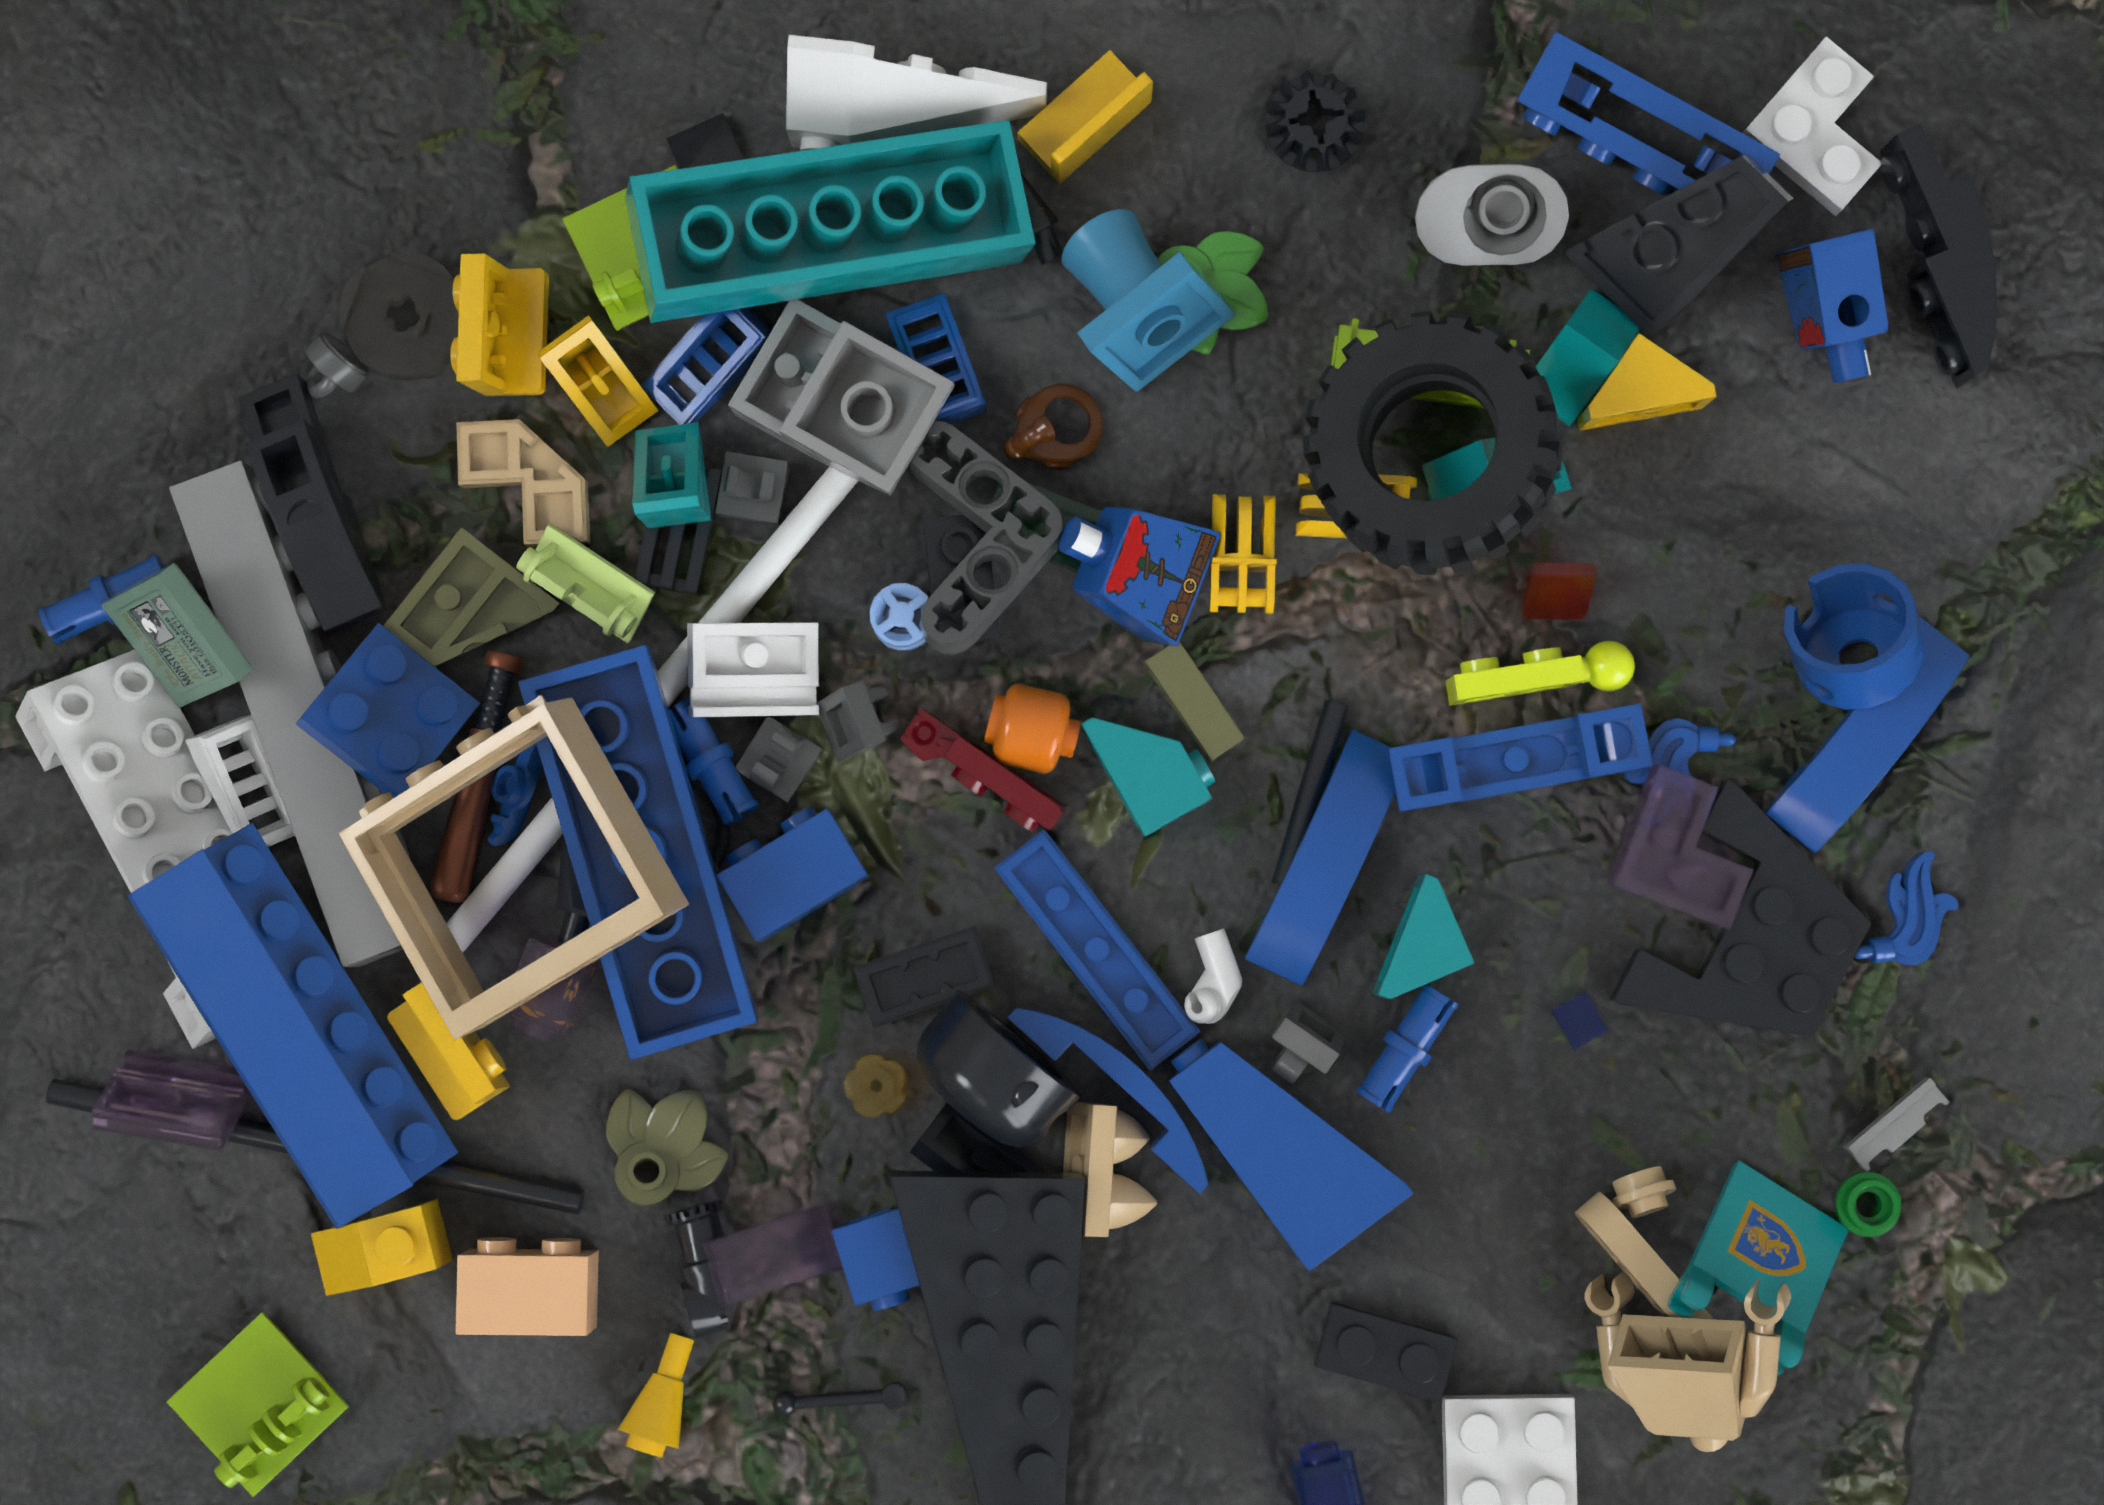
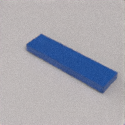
(1096, 949)

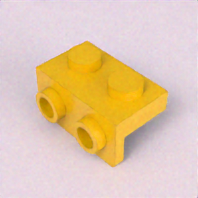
(500, 327)
(461, 1070)

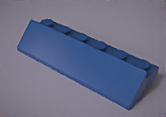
(293, 1025)

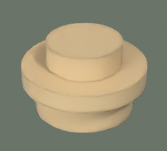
(1643, 1191)

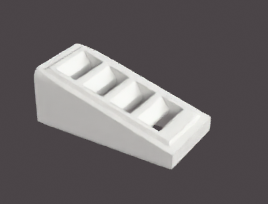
(225, 793)

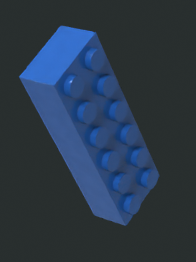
(686, 971)

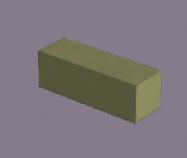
(1194, 701)

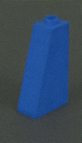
(1294, 1163)

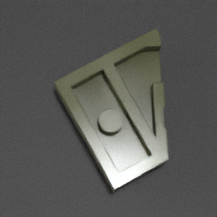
(466, 602)

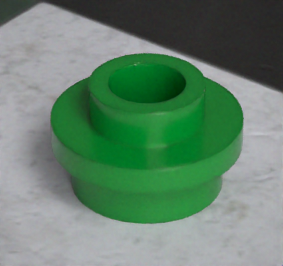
(1886, 1209)

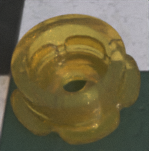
(872, 1068)

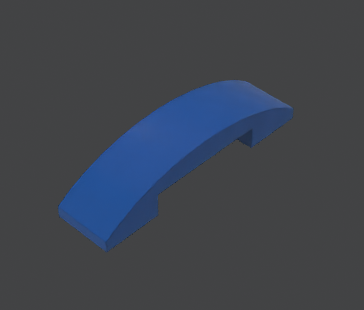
(1864, 749)
(1519, 758)
(1325, 861)
(1175, 1142)

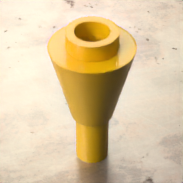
(657, 1412)

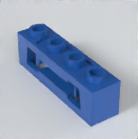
(1603, 141)

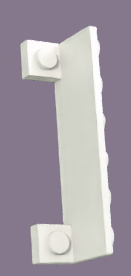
(134, 775)

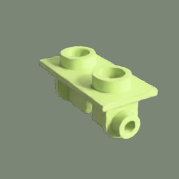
(586, 582)

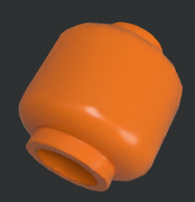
(1031, 728)

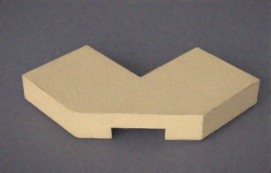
(513, 455)

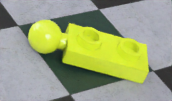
(1605, 667)

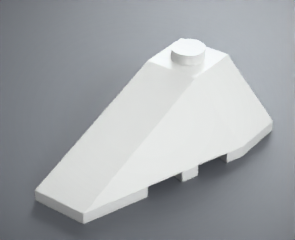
(849, 97)

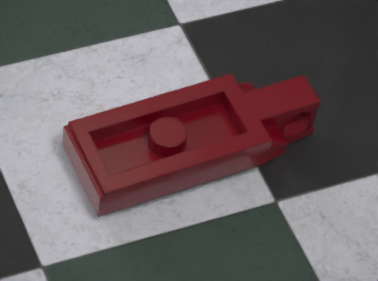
(978, 770)

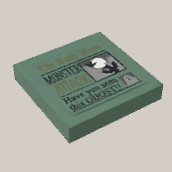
(177, 636)

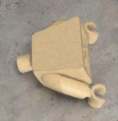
(1688, 1372)

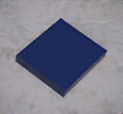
(1579, 1020)

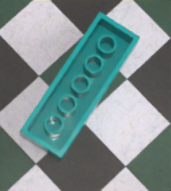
(828, 220)

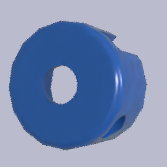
(1850, 612)

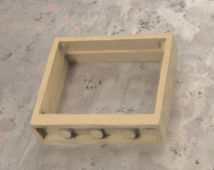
(416, 917)

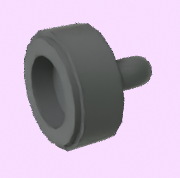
(333, 367)

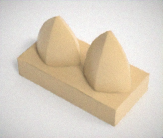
(1095, 1141)

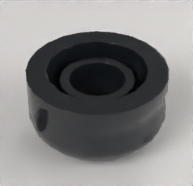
(992, 1074)

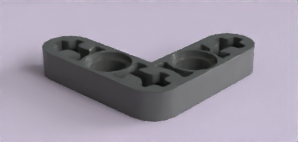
(1000, 543)

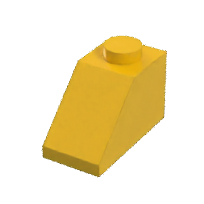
(382, 1248)

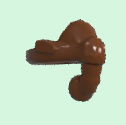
(1036, 436)

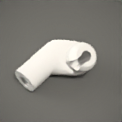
(1218, 983)

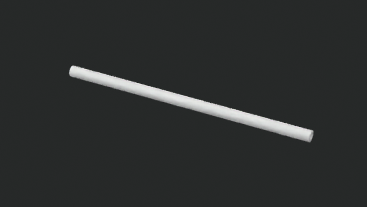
(673, 675)

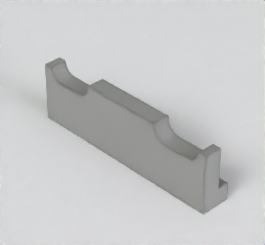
(1896, 1123)

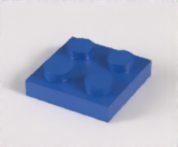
(387, 712)

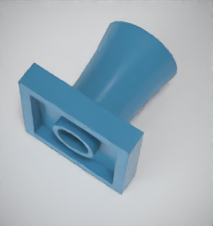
(1149, 308)

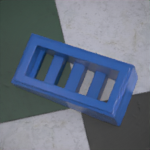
(724, 374)
(958, 406)

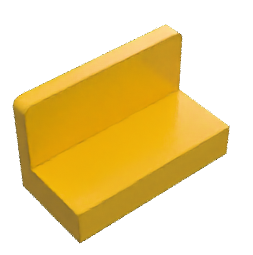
(1085, 116)

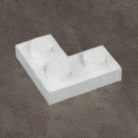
(1804, 131)

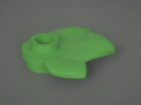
(1225, 262)

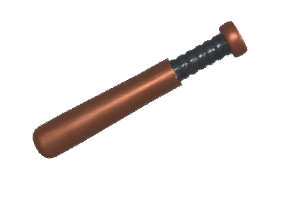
(469, 806)

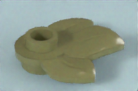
(665, 1136)

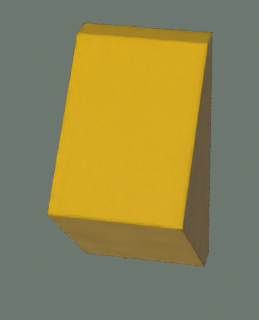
(597, 381)
(1646, 386)

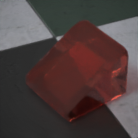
(1557, 590)

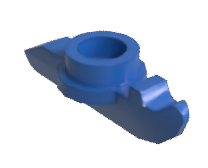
(514, 789)

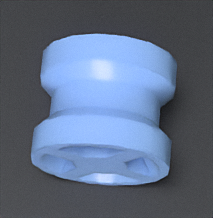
(895, 608)

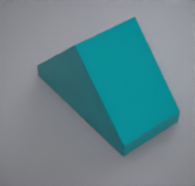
(1585, 353)
(670, 476)
(1425, 943)

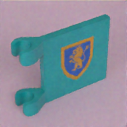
(1765, 1236)

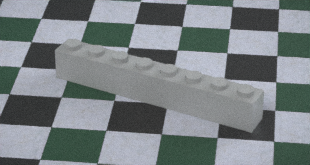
(276, 631)

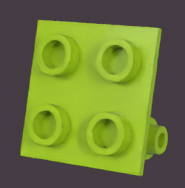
(609, 254)
(257, 1405)

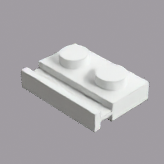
(752, 669)

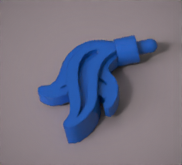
(1676, 742)
(1915, 916)

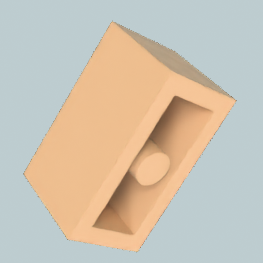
(527, 1289)

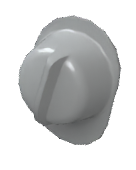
(1492, 215)

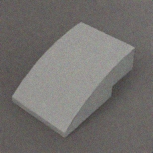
(840, 396)

